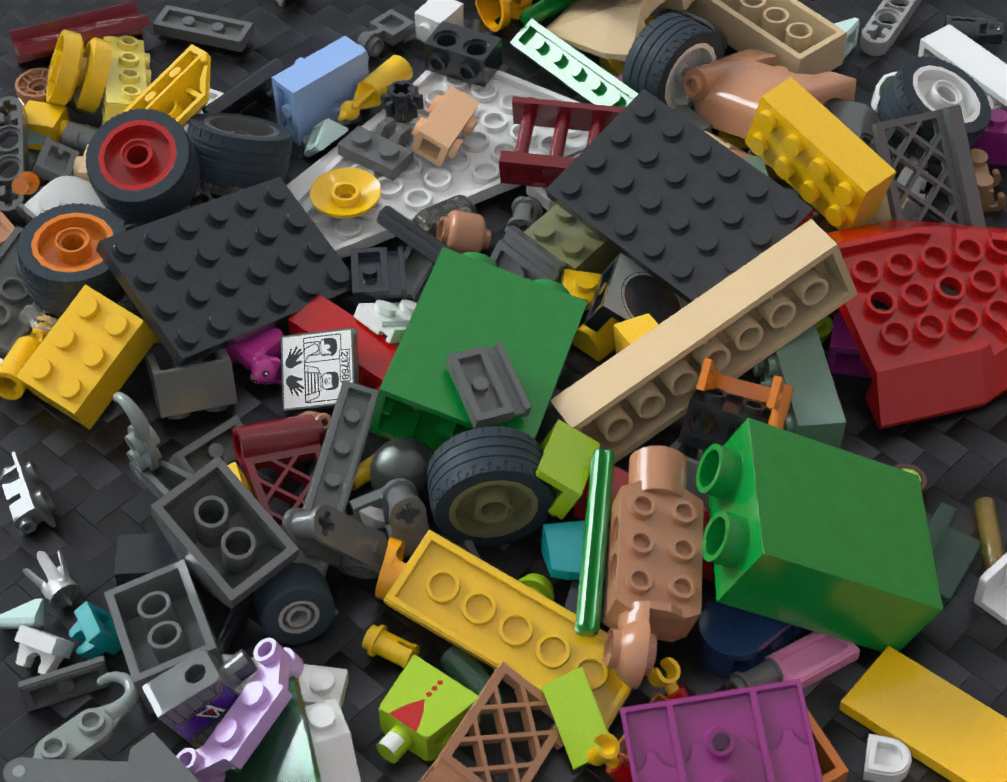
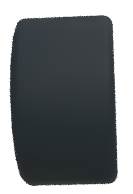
(295, 604)

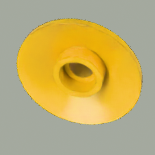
(345, 192)

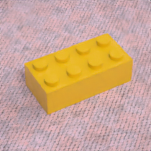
(819, 156)

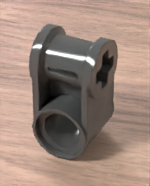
(404, 514)

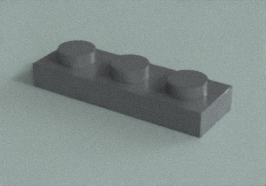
(203, 28)

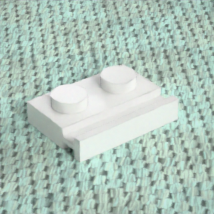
(386, 317)

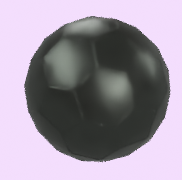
(402, 459)

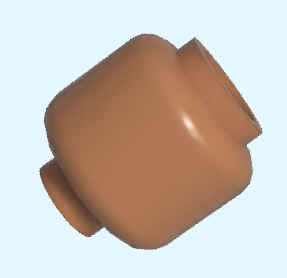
(464, 232)

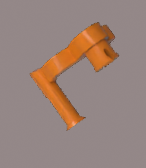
(775, 397)

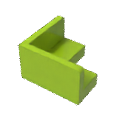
(565, 465)

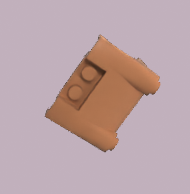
(731, 88)

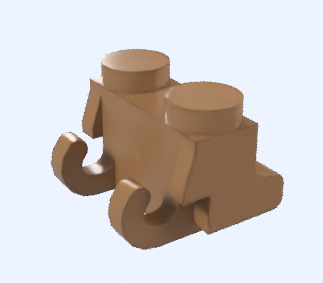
(987, 182)

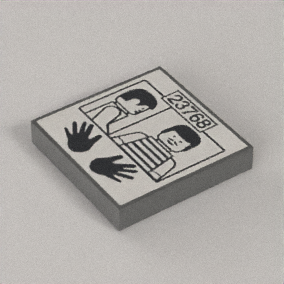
(316, 367)

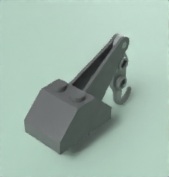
(208, 517)
(60, 753)

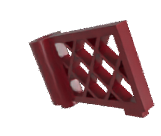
(273, 446)

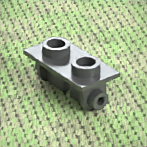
(25, 484)

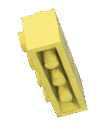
(127, 75)

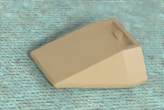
(607, 26)

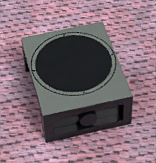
(630, 292)

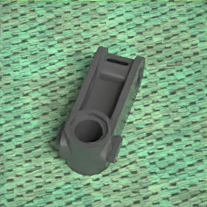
(337, 540)

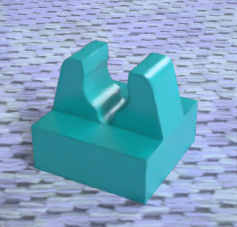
(98, 630)

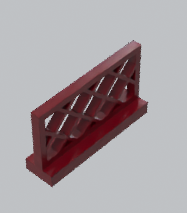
(41, 39)

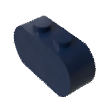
(738, 639)

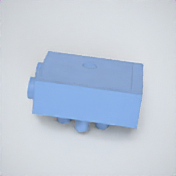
(318, 86)

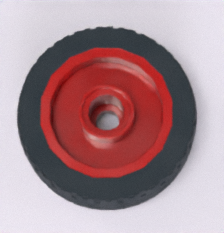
(143, 166)

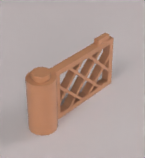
(449, 769)

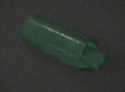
(467, 671)

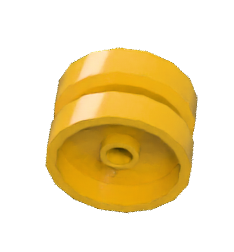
(78, 71)

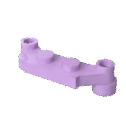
(249, 715)

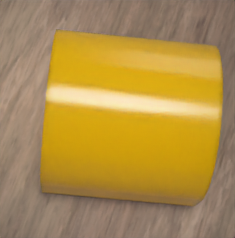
(596, 343)

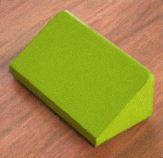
(575, 714)

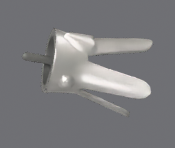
(61, 588)

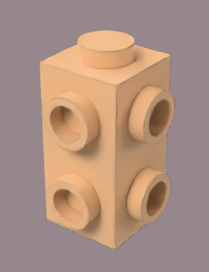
(442, 130)

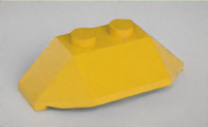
(181, 88)

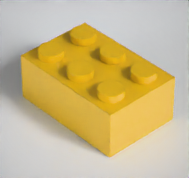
(87, 356)

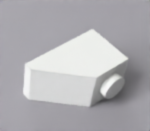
(332, 742)

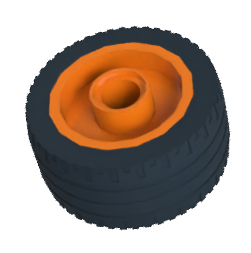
(61, 256)

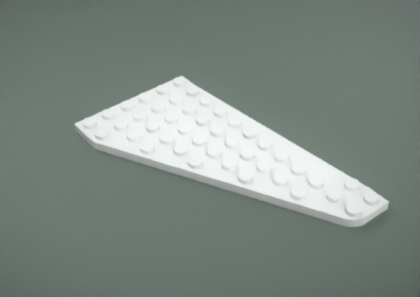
(423, 184)

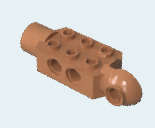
(651, 562)

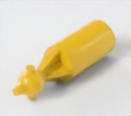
(370, 88)
(14, 361)

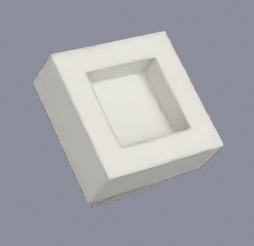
(46, 645)

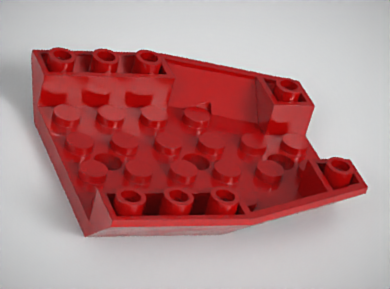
(929, 348)

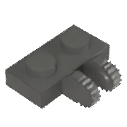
(375, 149)

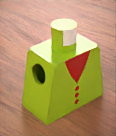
(421, 712)

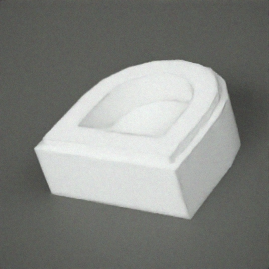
(886, 759)

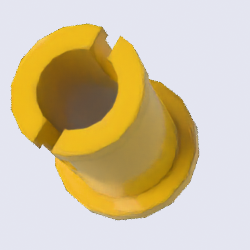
(389, 646)

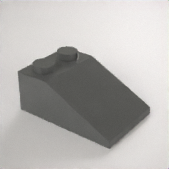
(192, 387)

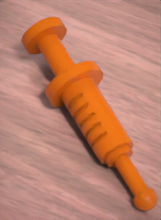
(26, 183)

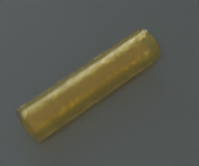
(989, 531)

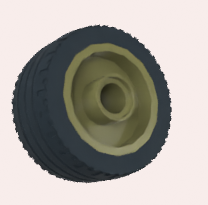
(488, 486)

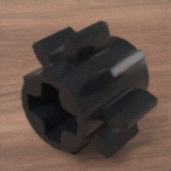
(402, 101)

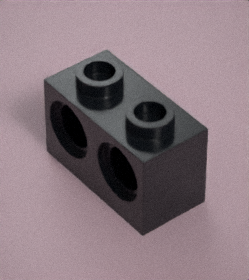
(463, 53)
(728, 414)

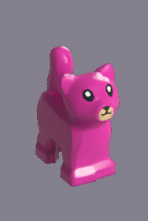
(260, 356)

